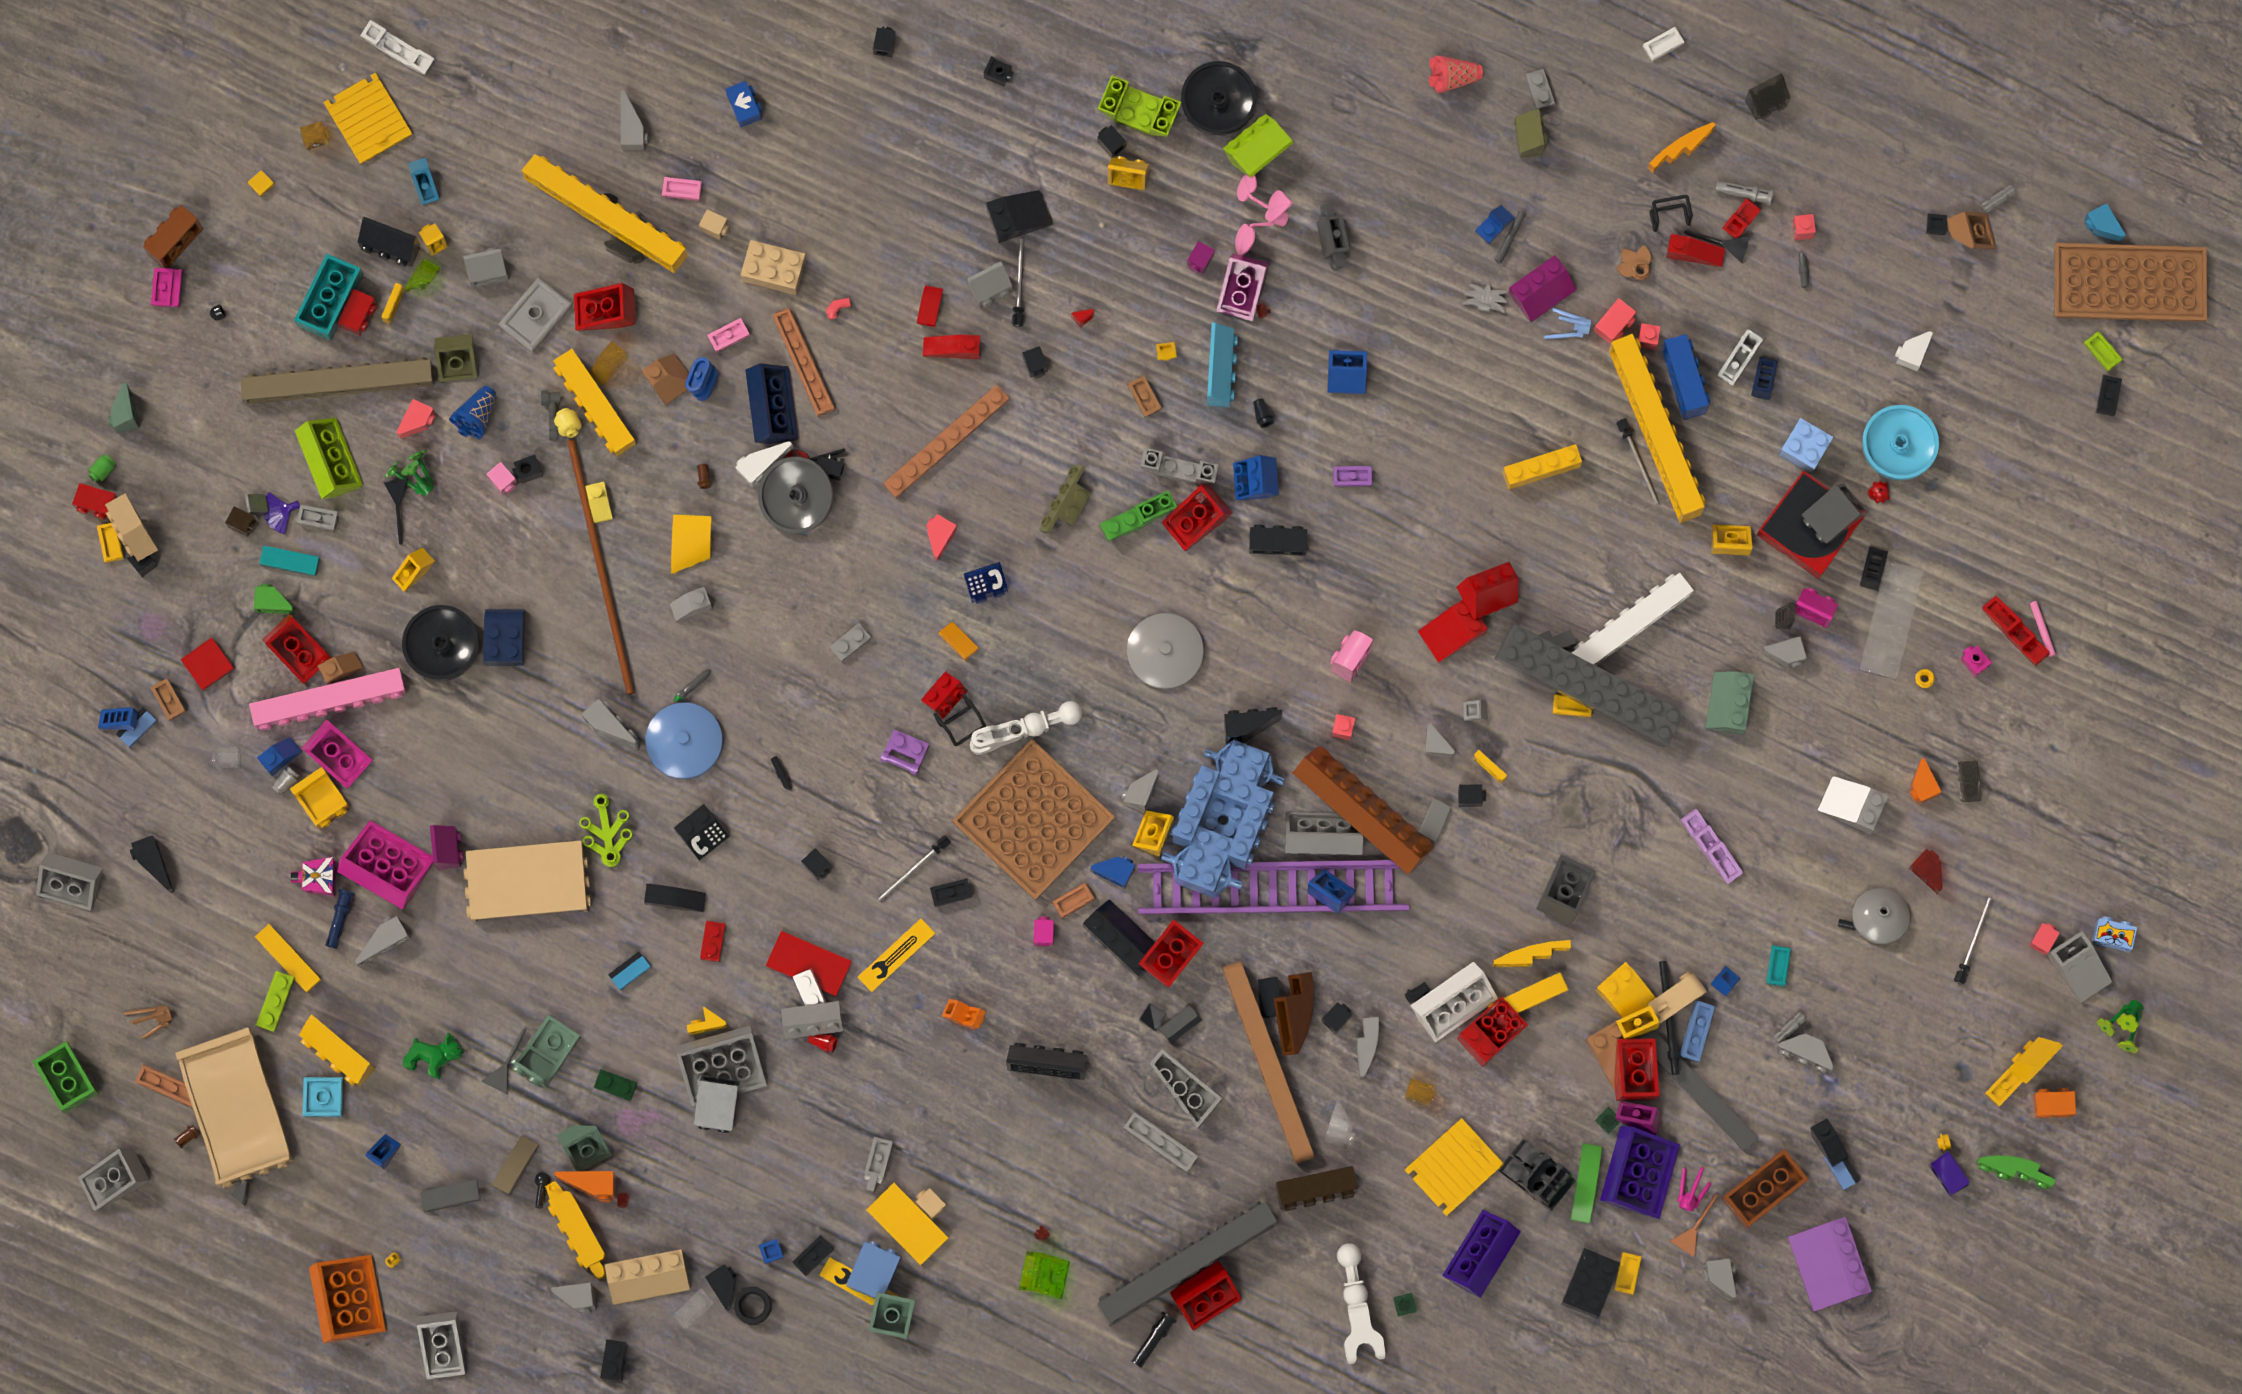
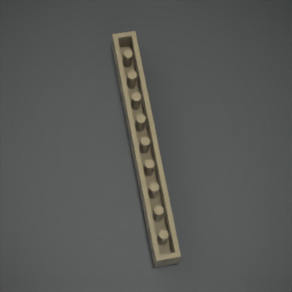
(337, 381)

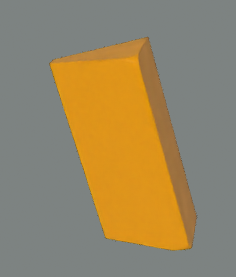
(958, 641)

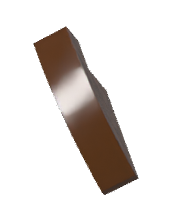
(1295, 1012)

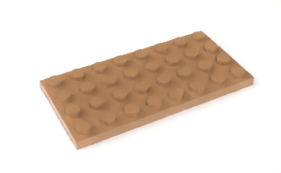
(2130, 282)

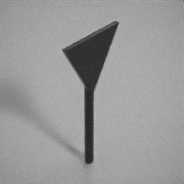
(1735, 246)
(396, 490)

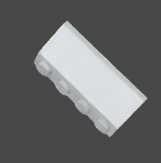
(1454, 1001)

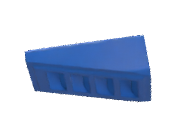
(129, 724)

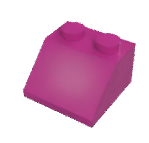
(1815, 607)

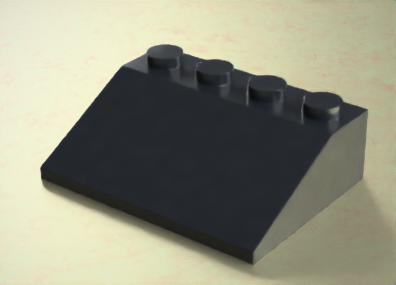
(1046, 1062)

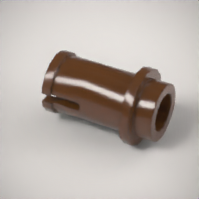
(704, 477)
(186, 1136)

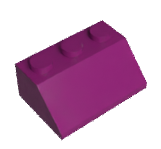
(1542, 288)

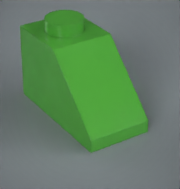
(269, 600)

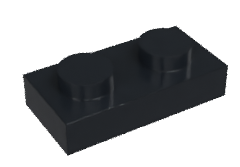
(2108, 395)
(951, 892)
(813, 1255)

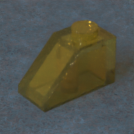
(608, 363)

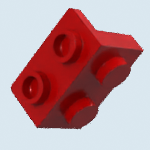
(944, 695)

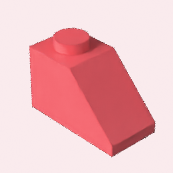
(416, 419)
(940, 534)

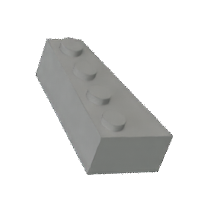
(1190, 1092)

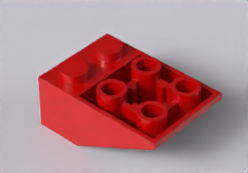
(1492, 1031)

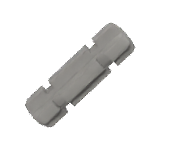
(1998, 198)
(1789, 1028)

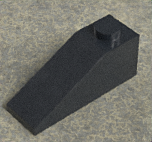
(149, 857)

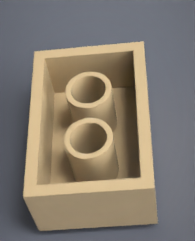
(773, 267)
(130, 528)

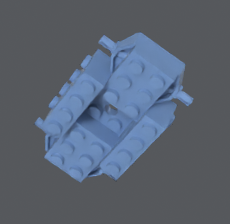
(1232, 792)

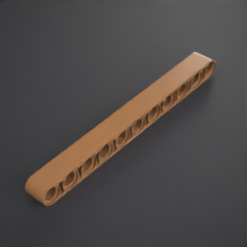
(1268, 1062)

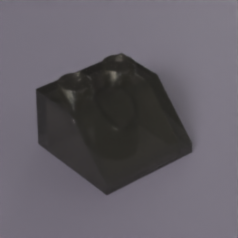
(1768, 97)

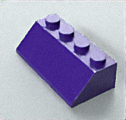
(1481, 1253)

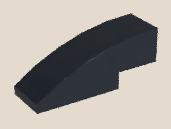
(674, 898)

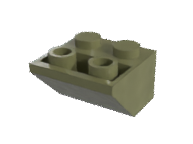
(1529, 134)

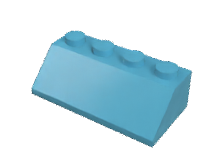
(1220, 366)

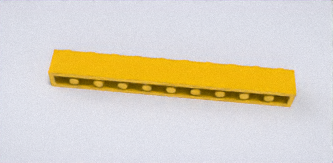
(605, 213)

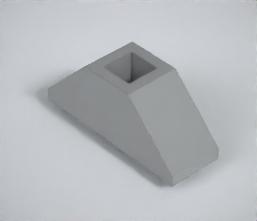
(1807, 1051)

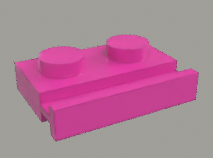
(166, 287)

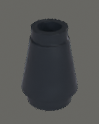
(1263, 414)

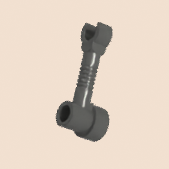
(551, 399)

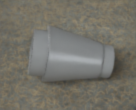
(285, 780)

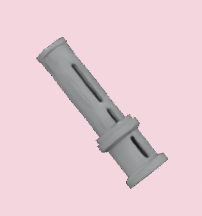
(1753, 194)

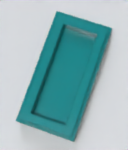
(1778, 966)

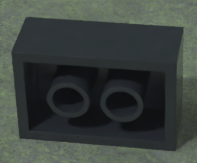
(1590, 1283)

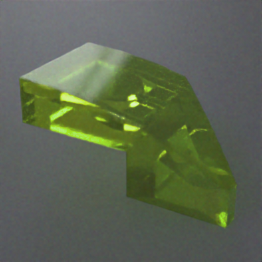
(422, 276)

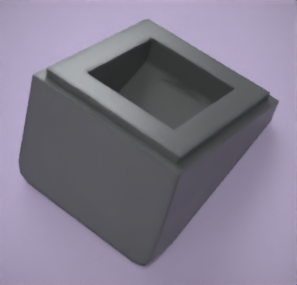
(241, 1192)

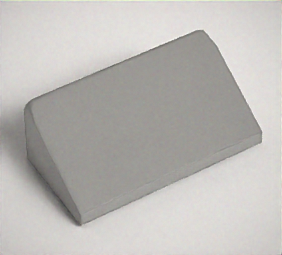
(1434, 820)

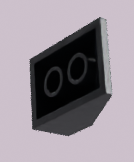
(1018, 215)

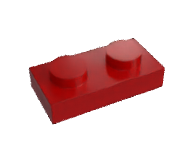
(712, 941)

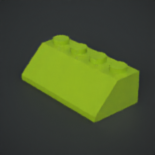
(328, 457)

